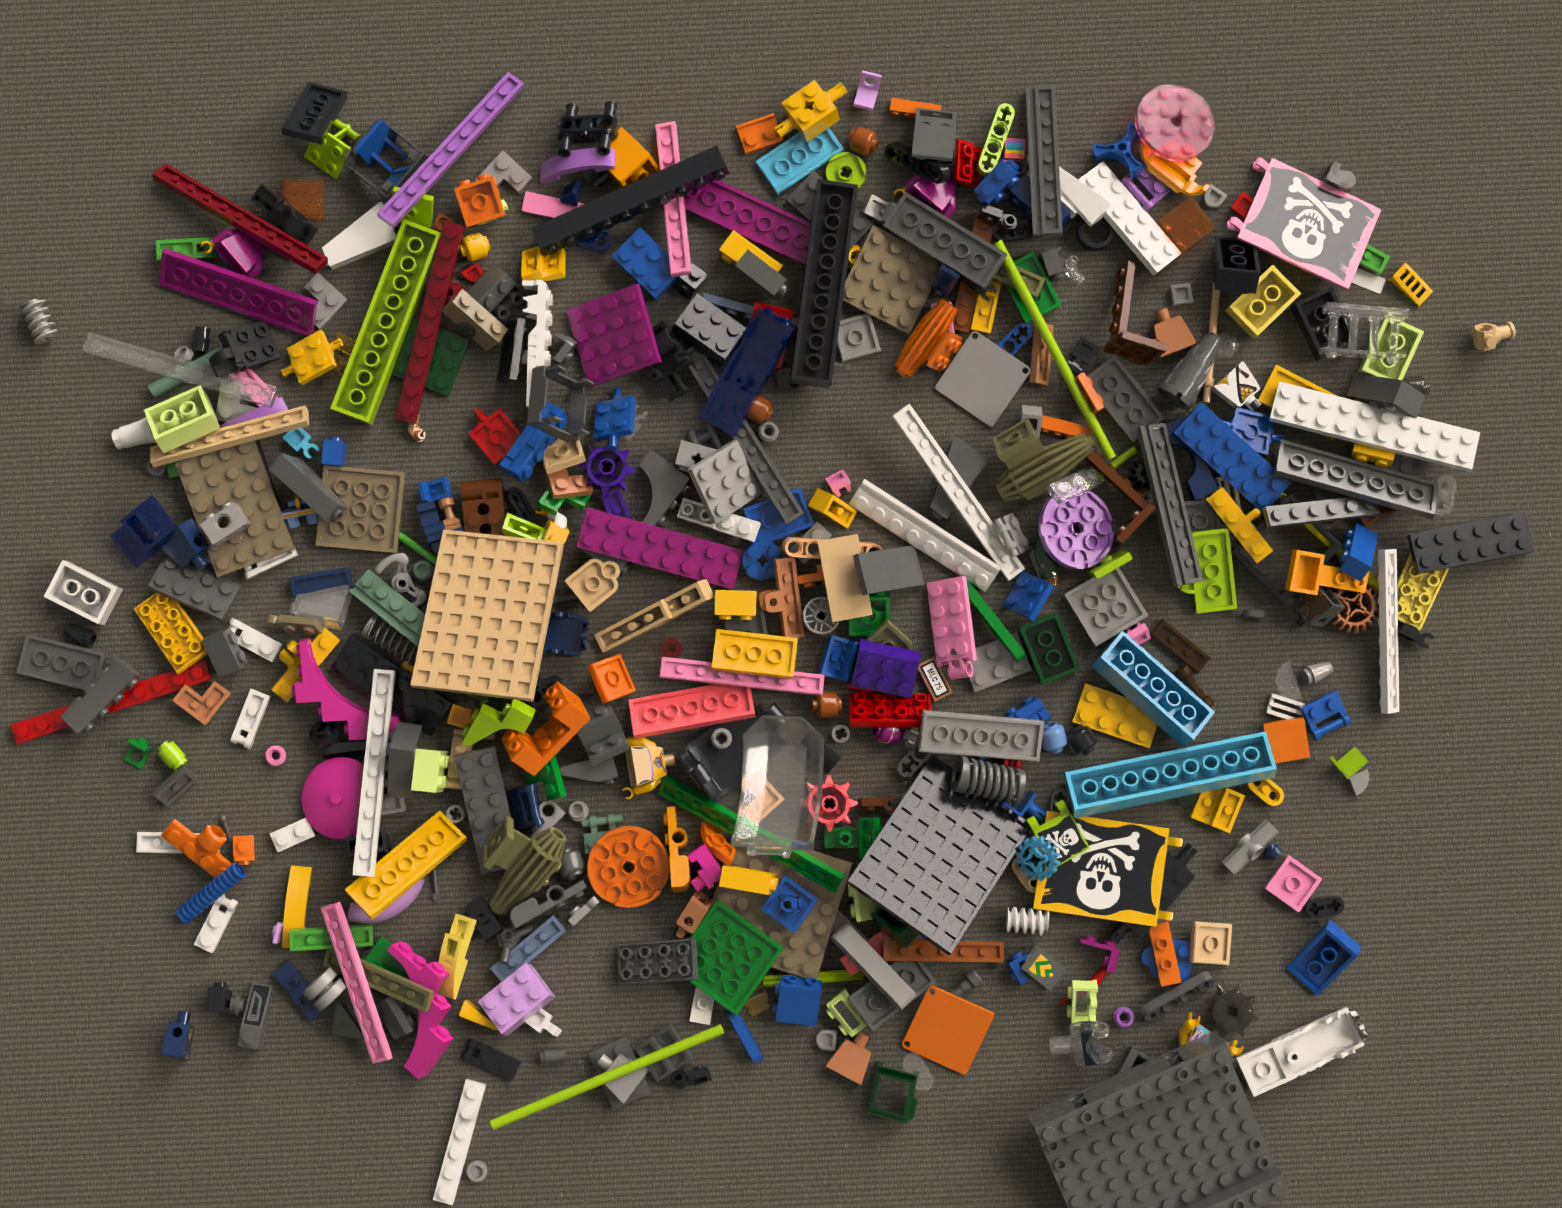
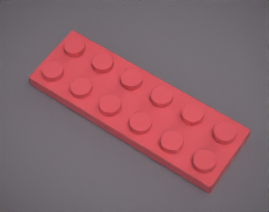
(689, 709)

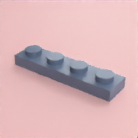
(530, 947)

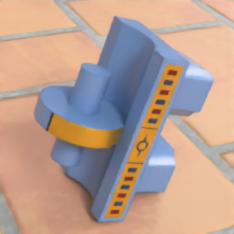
(292, 514)

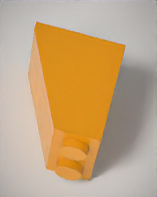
(631, 160)

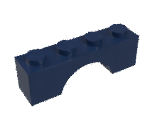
(1201, 481)

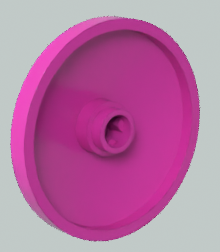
(333, 797)

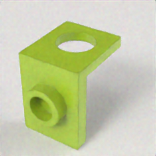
(1350, 762)

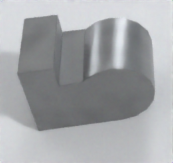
(1339, 179)

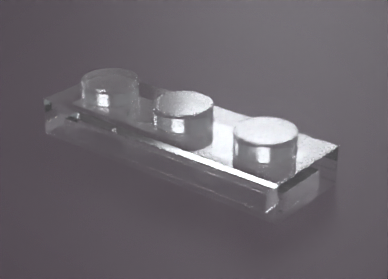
(1075, 485)

